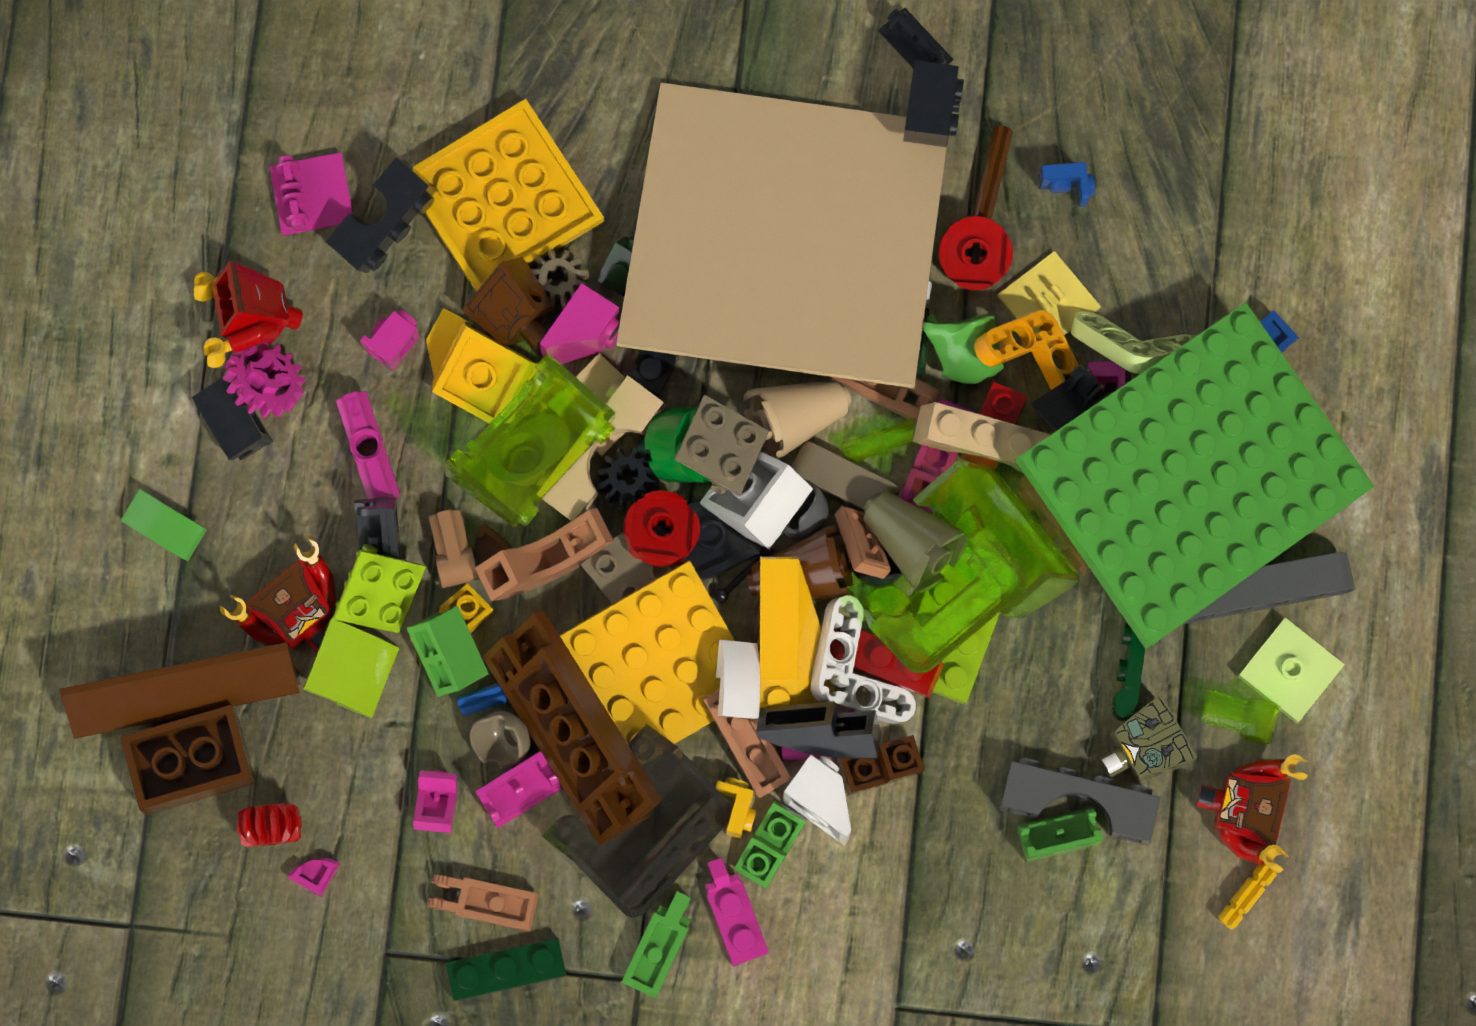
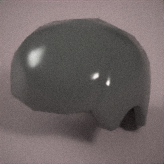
(809, 516)

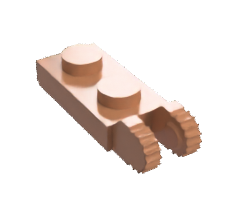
(488, 902)

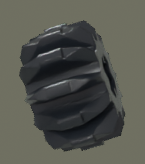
(620, 489)

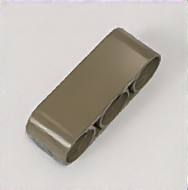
(839, 478)

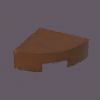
(488, 543)

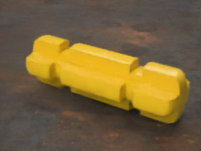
(1246, 896)

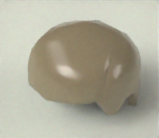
(500, 739)

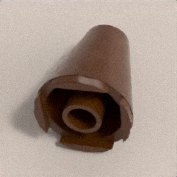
(822, 562)

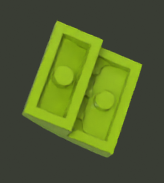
(351, 668)

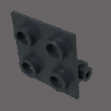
(1070, 398)

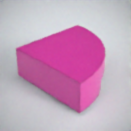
(315, 874)

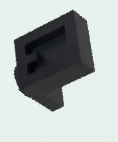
(653, 370)

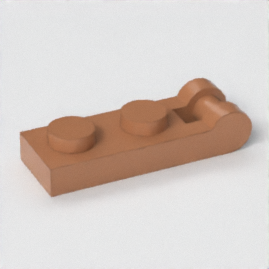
(893, 396)

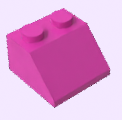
(582, 328)

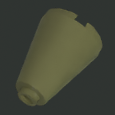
(914, 539)

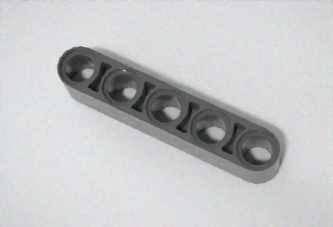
(1284, 585)

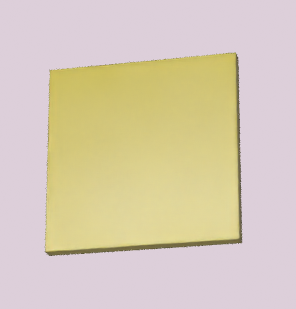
(1049, 288)

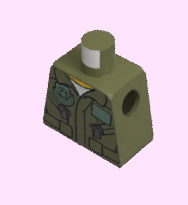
(1148, 744)

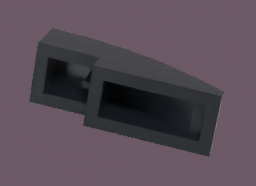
(821, 730)

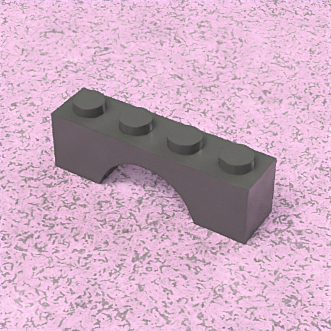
(1127, 812)

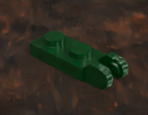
(1130, 673)

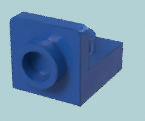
(1062, 177)

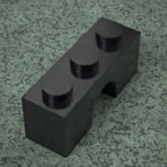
(406, 196)

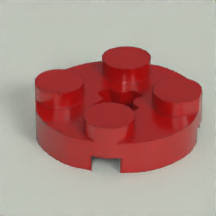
(961, 237)
(655, 549)

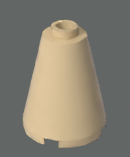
(796, 412)

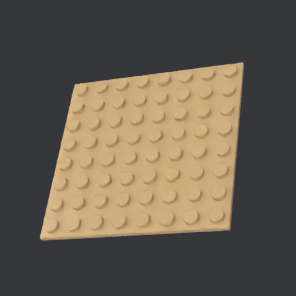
(783, 237)

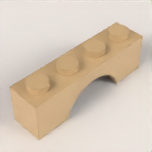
(634, 412)
(973, 434)

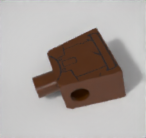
(511, 304)

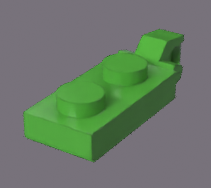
(659, 947)

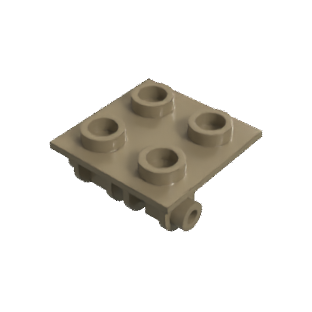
(721, 446)
(619, 572)

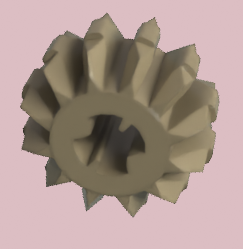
(556, 267)

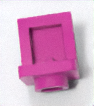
(435, 801)

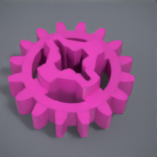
(264, 380)

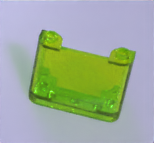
(531, 443)
(936, 622)

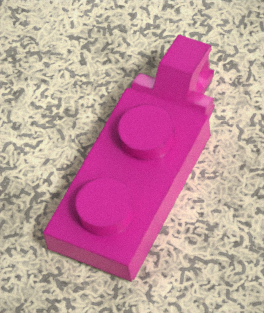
(734, 915)

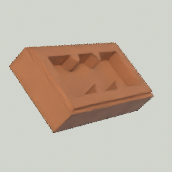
(861, 544)

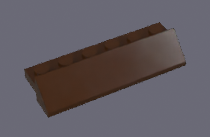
(180, 690)
(572, 728)

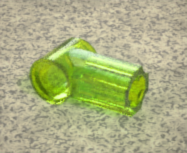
(1251, 718)

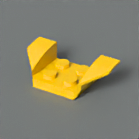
(474, 367)

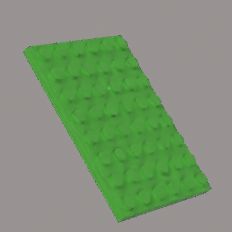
(1194, 474)

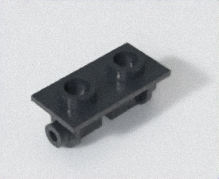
(912, 39)

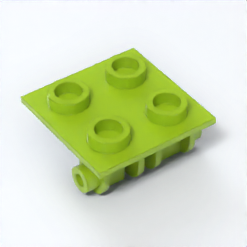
(378, 590)

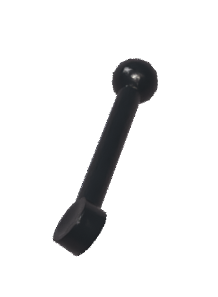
(721, 595)

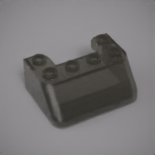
(655, 852)

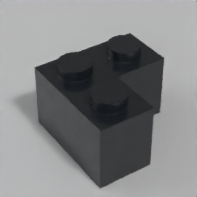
(932, 99)

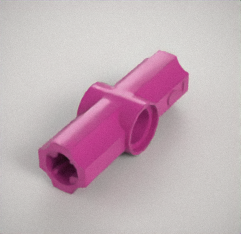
(360, 428)

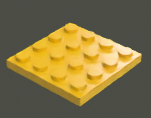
(506, 195)
(654, 655)

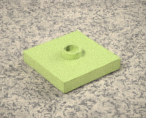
(1291, 670)

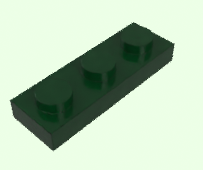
(506, 969)

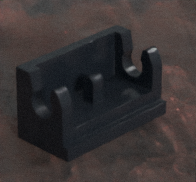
(232, 425)
(378, 525)

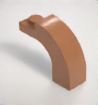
(544, 560)

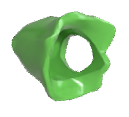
(956, 350)

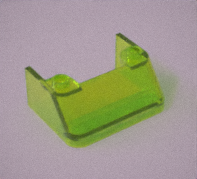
(1042, 561)

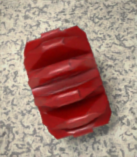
(269, 825)

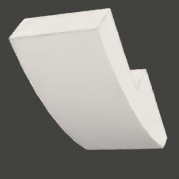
(740, 679)

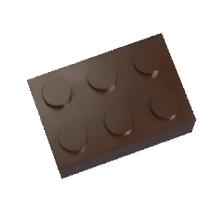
(188, 760)

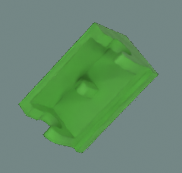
(447, 651)
(1059, 834)

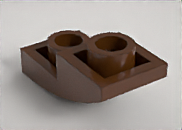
(895, 762)

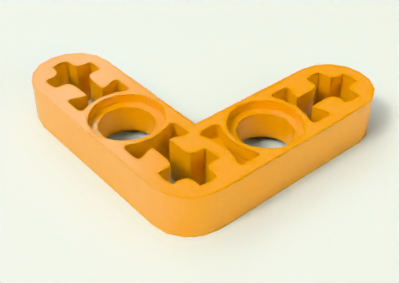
(1042, 345)

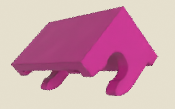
(519, 790)

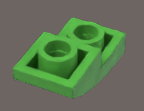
(163, 525)
(770, 844)

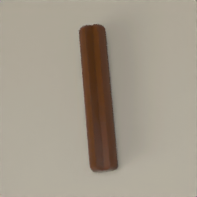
(993, 171)

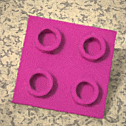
(310, 193)

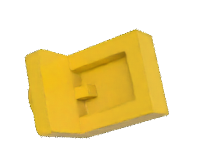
(742, 815)

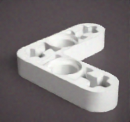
(842, 670)

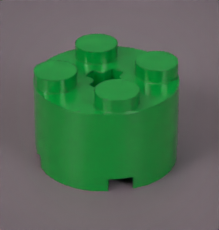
(664, 440)

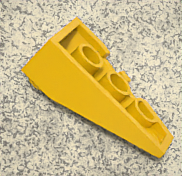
(787, 634)

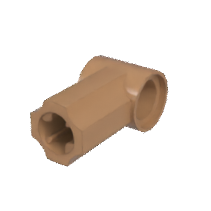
(454, 557)

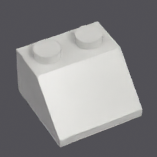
(766, 502)
(820, 797)

